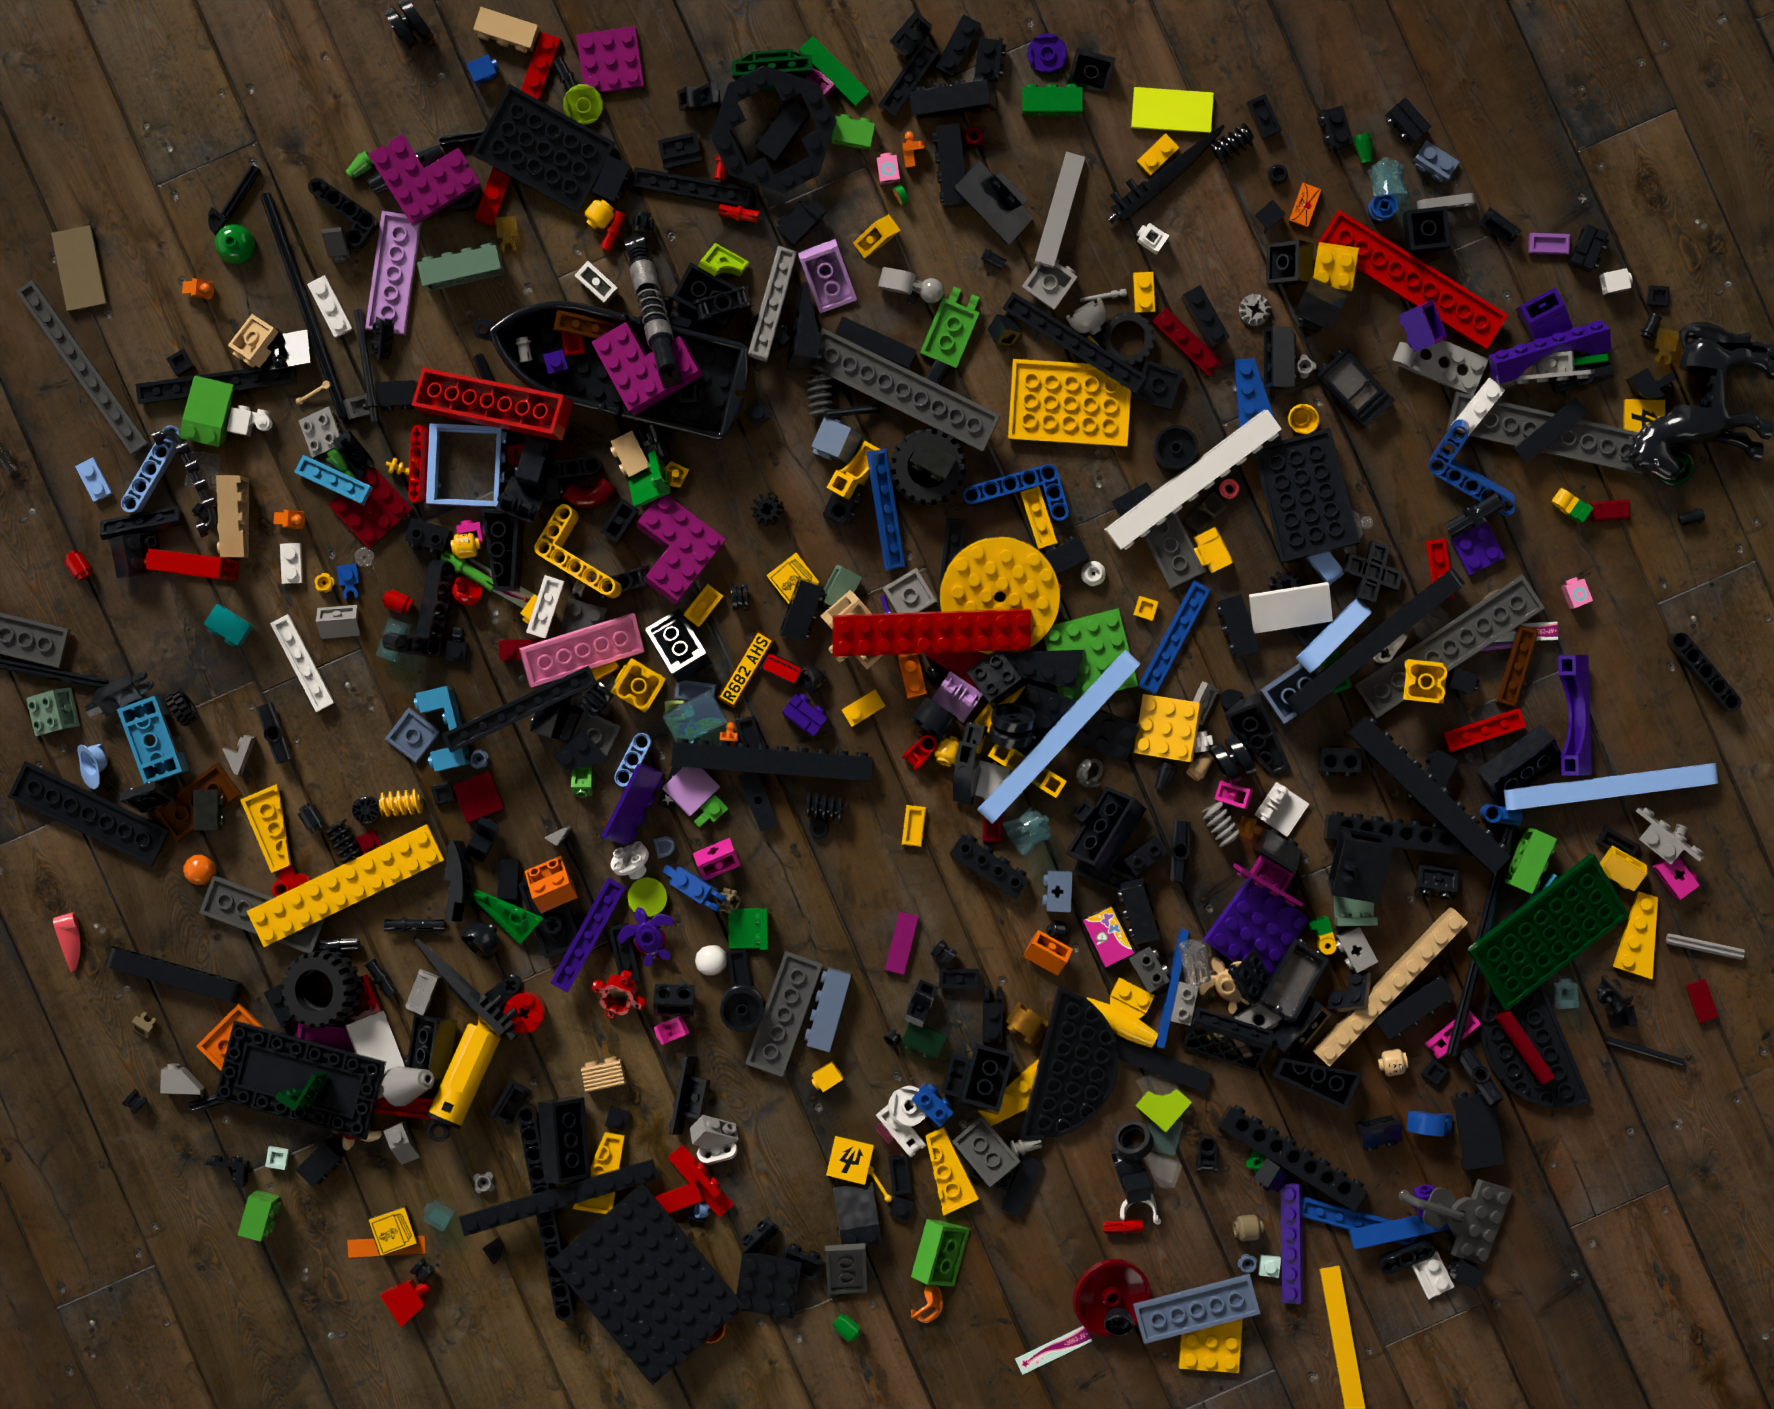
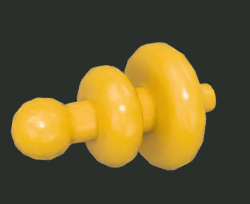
(394, 466)

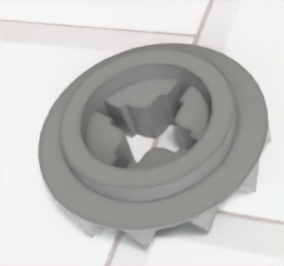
(1246, 313)

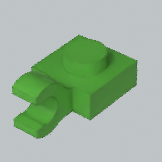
(712, 809)

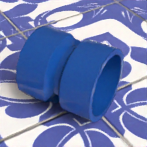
(1382, 208)

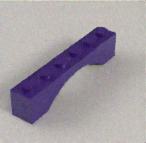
(1511, 363)
(1577, 750)

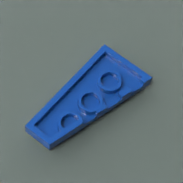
(1249, 391)

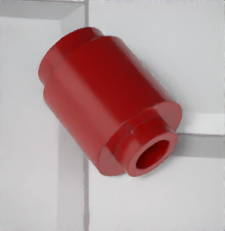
(78, 565)
(397, 602)

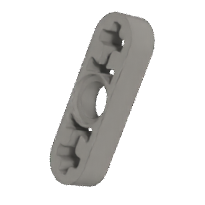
(1450, 201)

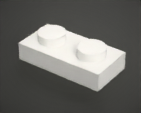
(291, 563)

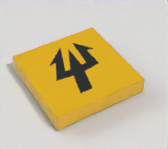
(1641, 412)
(850, 1160)

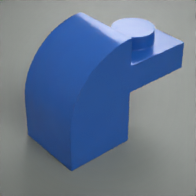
(1429, 1123)

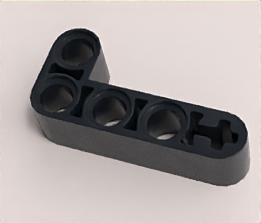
(342, 207)

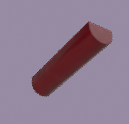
(1525, 1046)

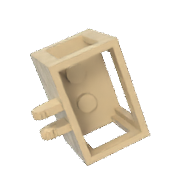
(849, 605)

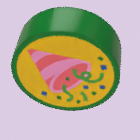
(900, 194)

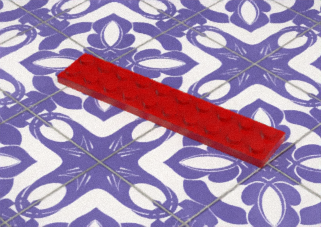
(1416, 280)
(931, 632)

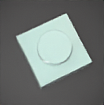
(277, 1157)
(1269, 1266)

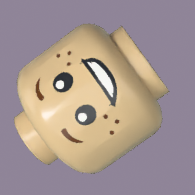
(1393, 1062)

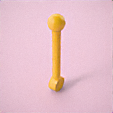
(888, 1198)

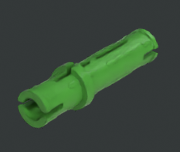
(463, 567)

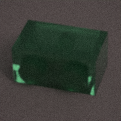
(924, 1040)

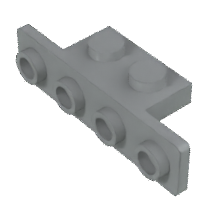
(1555, 365)
(1664, 841)

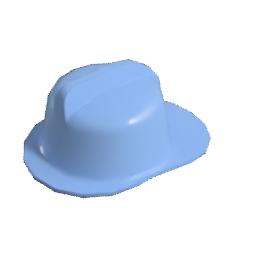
(92, 762)

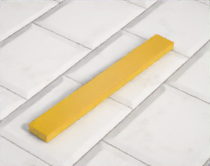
(1342, 1338)

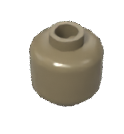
(1247, 1228)

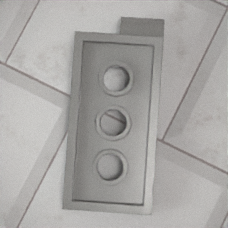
(1467, 384)

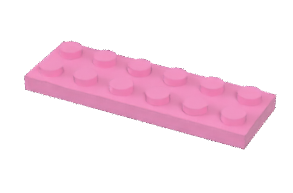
(580, 648)

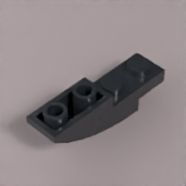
(967, 763)
(459, 872)

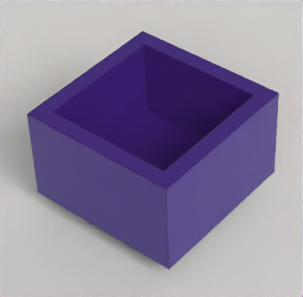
(1423, 326)

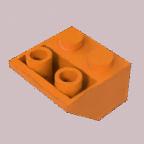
(550, 884)

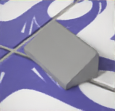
(559, 836)

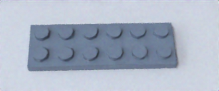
(1196, 1308)

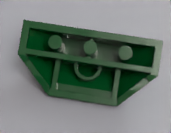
(783, 60)

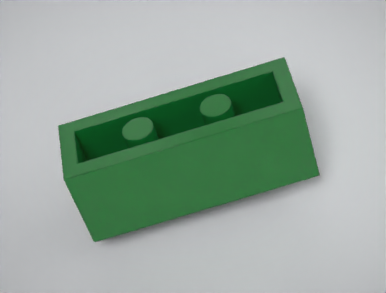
(1052, 100)

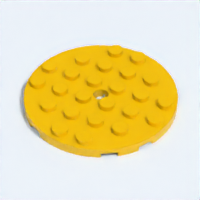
(1006, 567)

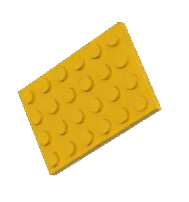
(1067, 404)

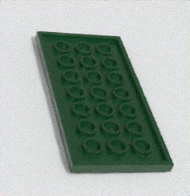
(1548, 932)

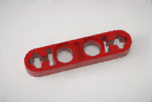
(419, 442)

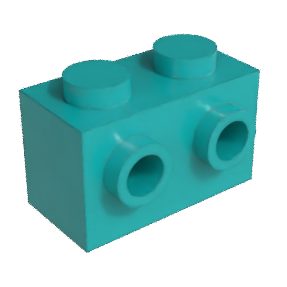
(228, 625)

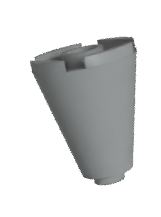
(405, 1084)

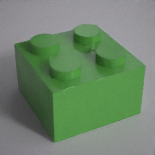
(259, 1215)

